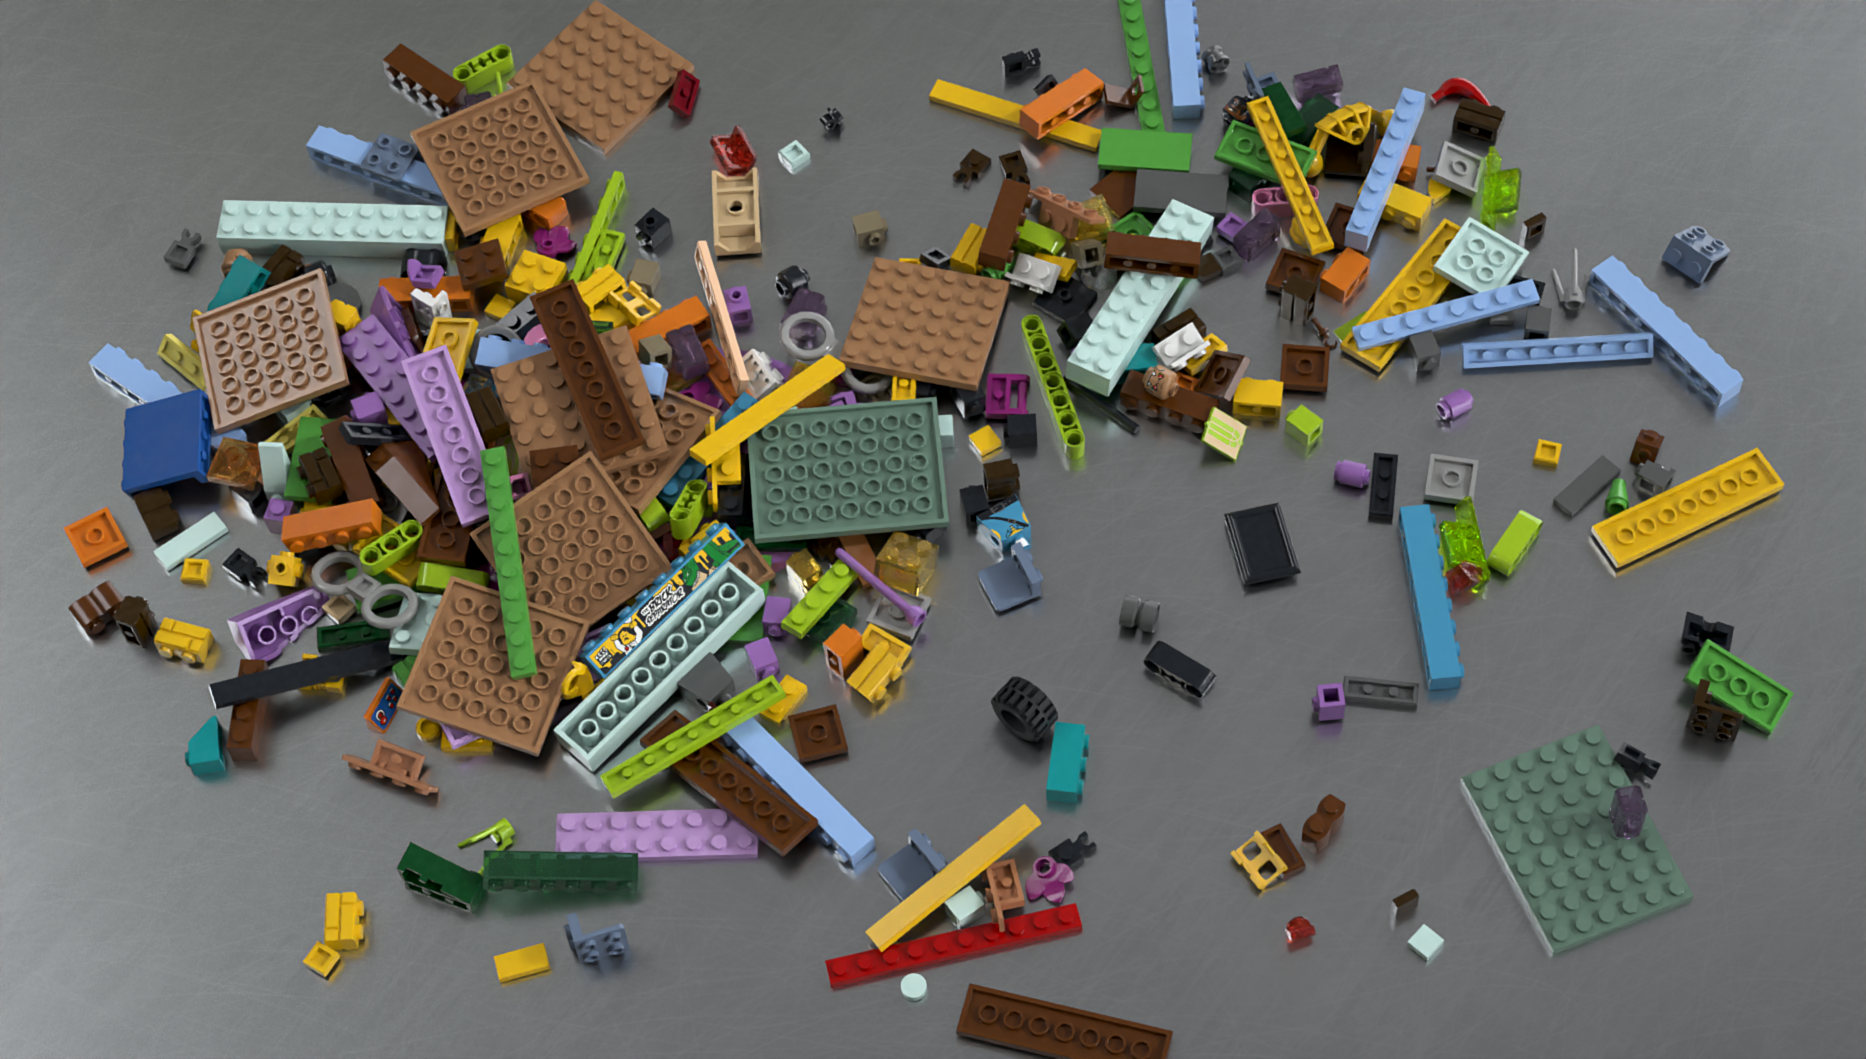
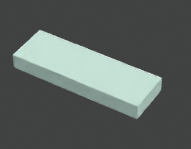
(191, 541)

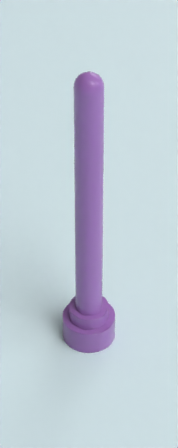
(914, 614)

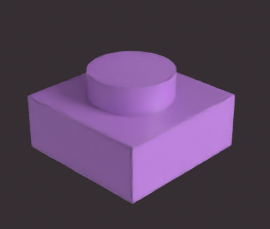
(1230, 226)

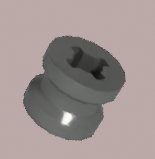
(1215, 59)

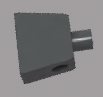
(707, 683)

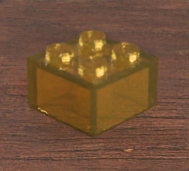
(906, 562)

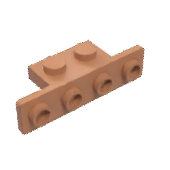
(1061, 214)
(396, 763)
(1003, 889)

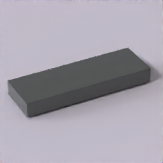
(1586, 486)
(1380, 692)

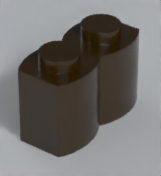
(1001, 479)
(156, 512)

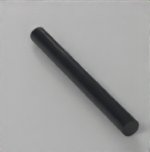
(1103, 405)

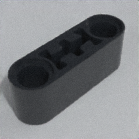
(1179, 669)

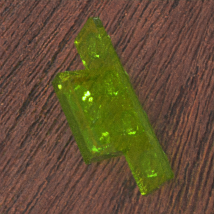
(1501, 189)
(1463, 540)

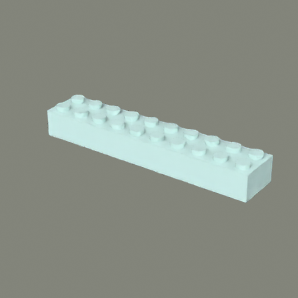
(332, 228)
(1133, 308)
(658, 664)

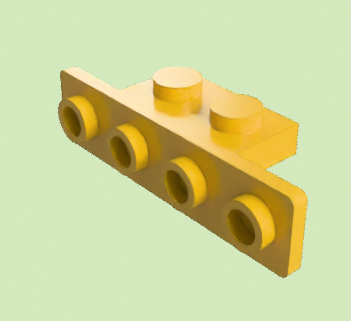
(724, 470)

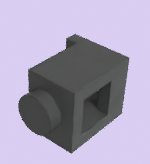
(1653, 478)

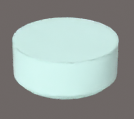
(913, 987)

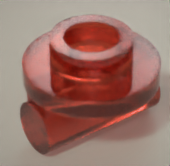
(1299, 928)

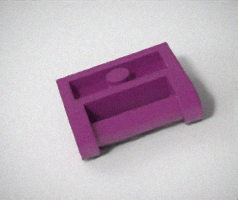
(999, 395)

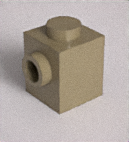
(869, 228)
(1088, 253)
(646, 275)
(655, 350)

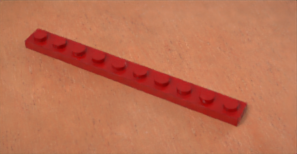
(953, 945)

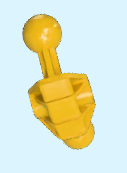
(1348, 124)

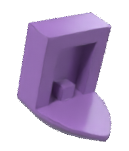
(423, 275)

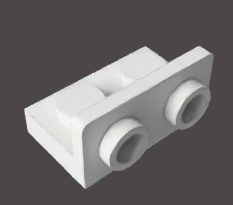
(1034, 272)
(428, 307)
(1179, 347)
(761, 375)

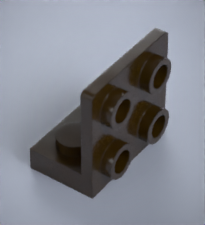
(1349, 159)
(1710, 718)

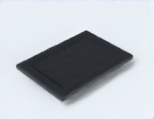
(1262, 543)

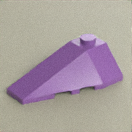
(389, 314)
(270, 627)

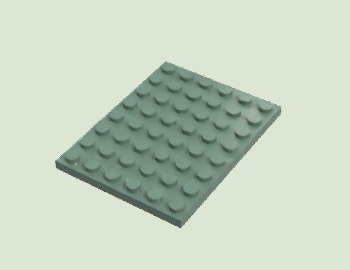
(848, 471)
(1559, 843)

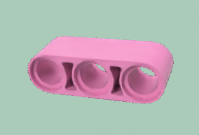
(1273, 201)

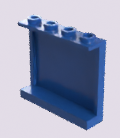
(167, 442)

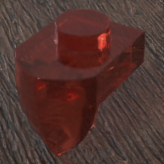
(1464, 577)

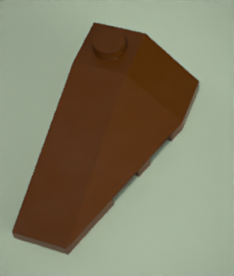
(406, 474)

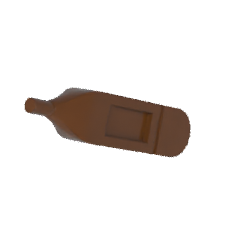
(413, 328)

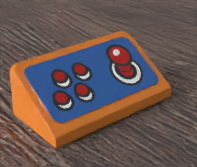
(383, 706)

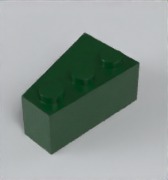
(440, 879)

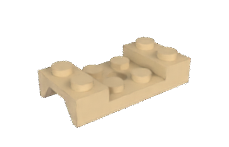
(738, 230)

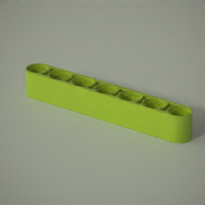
(1053, 395)

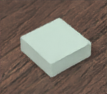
(794, 154)
(1425, 942)

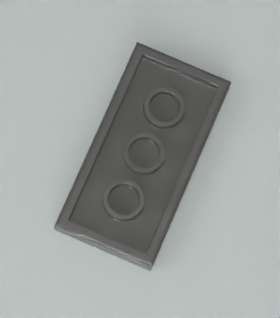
(1200, 191)

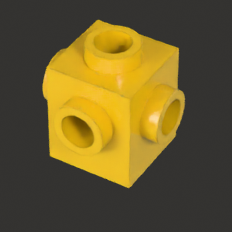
(284, 569)

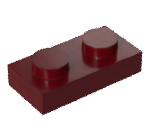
(683, 93)

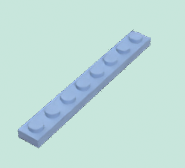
(1445, 315)
(1557, 350)

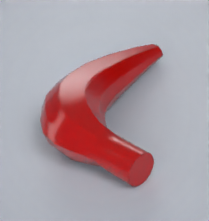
(1459, 86)

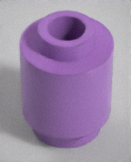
(1454, 404)
(1352, 473)

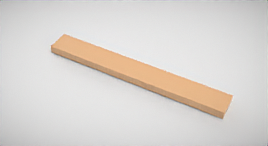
(721, 318)

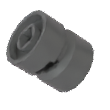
(1138, 613)

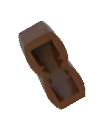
(96, 608)
(1323, 823)

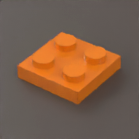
(95, 537)

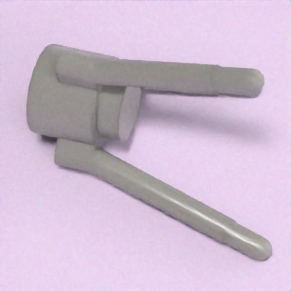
(1572, 297)

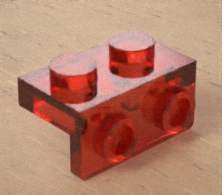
(734, 151)

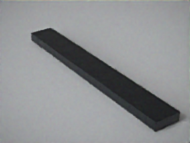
(303, 674)

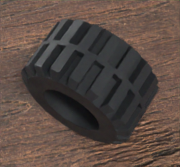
(1024, 709)

